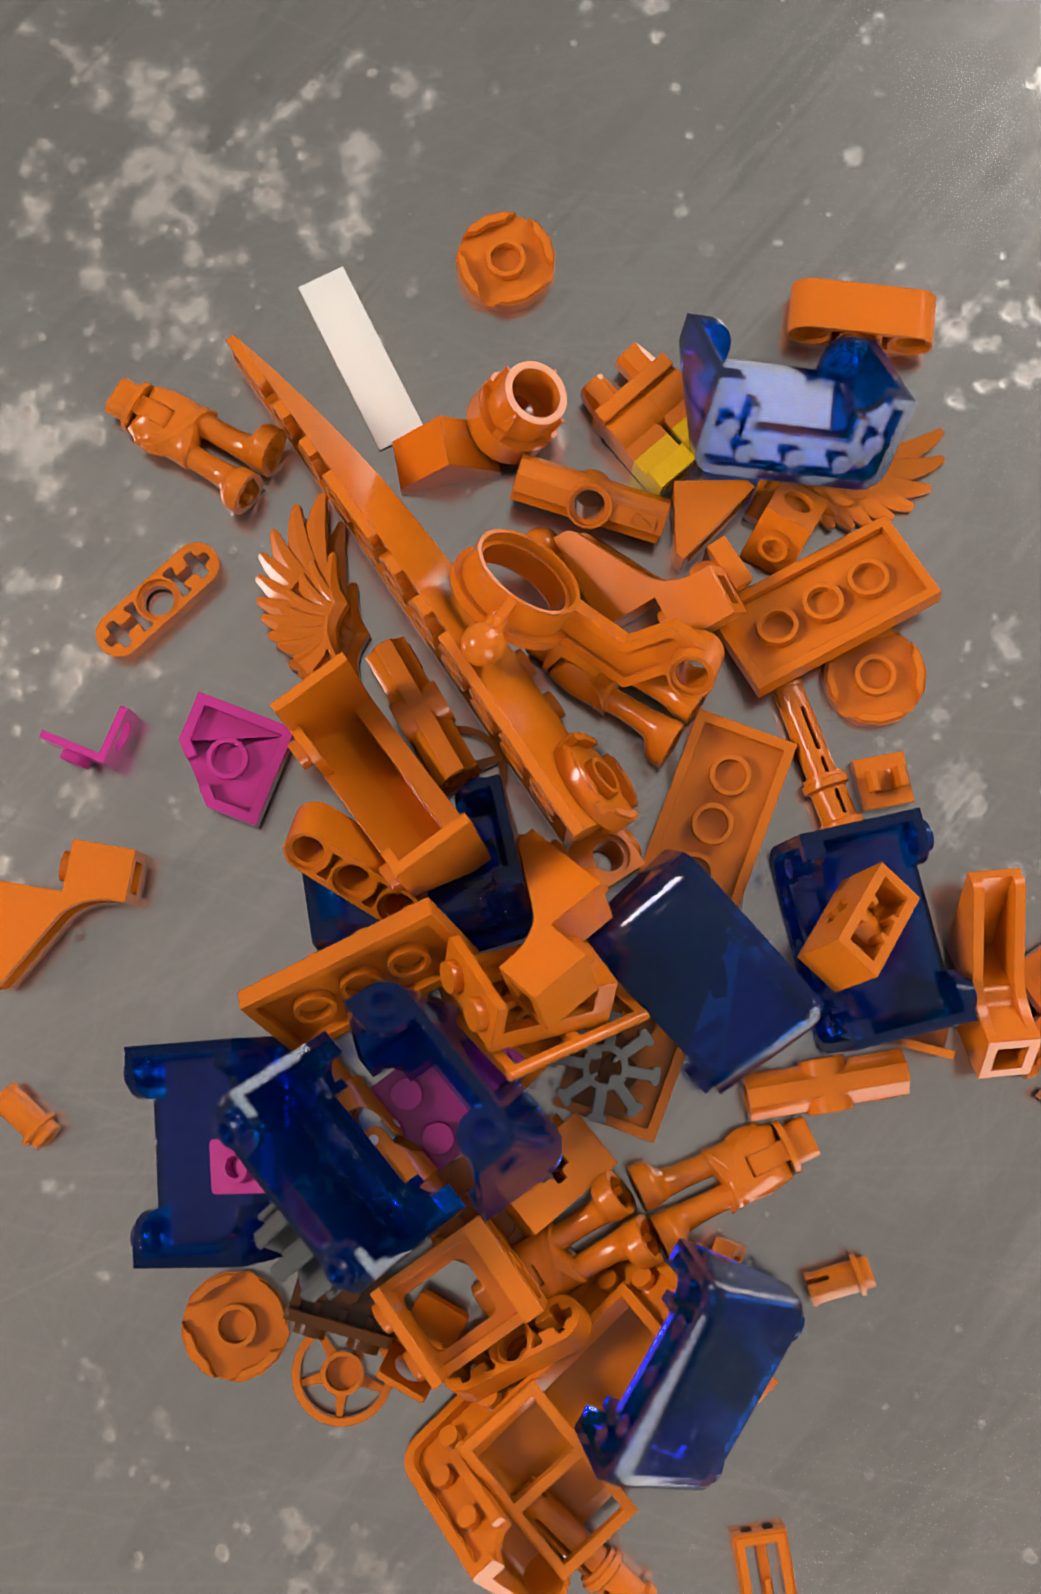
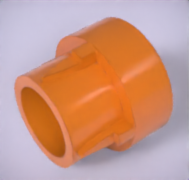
(517, 411)

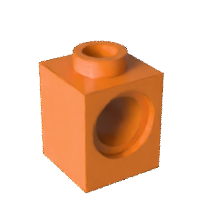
(620, 848)

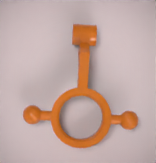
(571, 622)

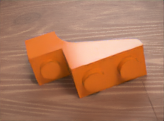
(627, 590)
(569, 904)
(37, 915)
(990, 951)

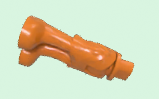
(174, 428)
(602, 694)
(747, 1164)
(559, 1268)

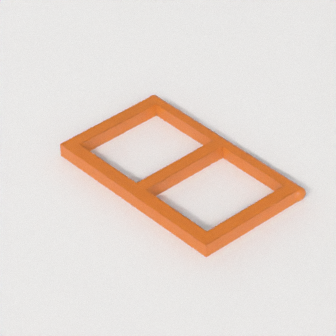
(573, 1041)
(544, 1481)

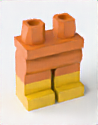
(644, 418)

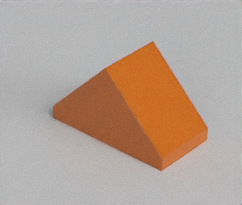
(440, 456)
(700, 512)

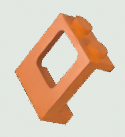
(471, 980)
(500, 1273)

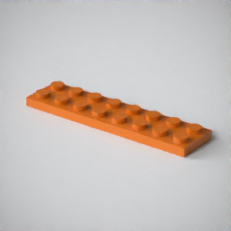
(719, 818)

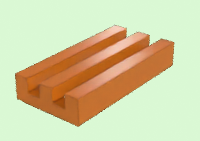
(759, 1538)

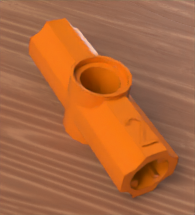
(622, 510)
(422, 713)
(826, 1084)

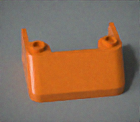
(379, 780)

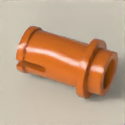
(27, 1117)
(840, 1280)

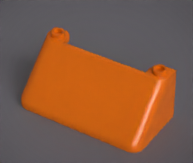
(487, 1541)

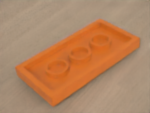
(827, 605)
(312, 992)

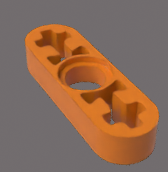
(137, 599)
(540, 1351)

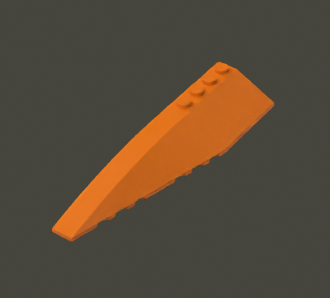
(417, 574)

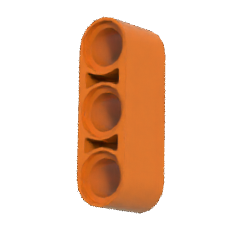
(832, 309)
(343, 859)

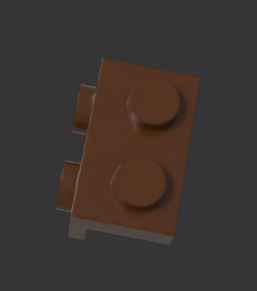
(344, 1315)

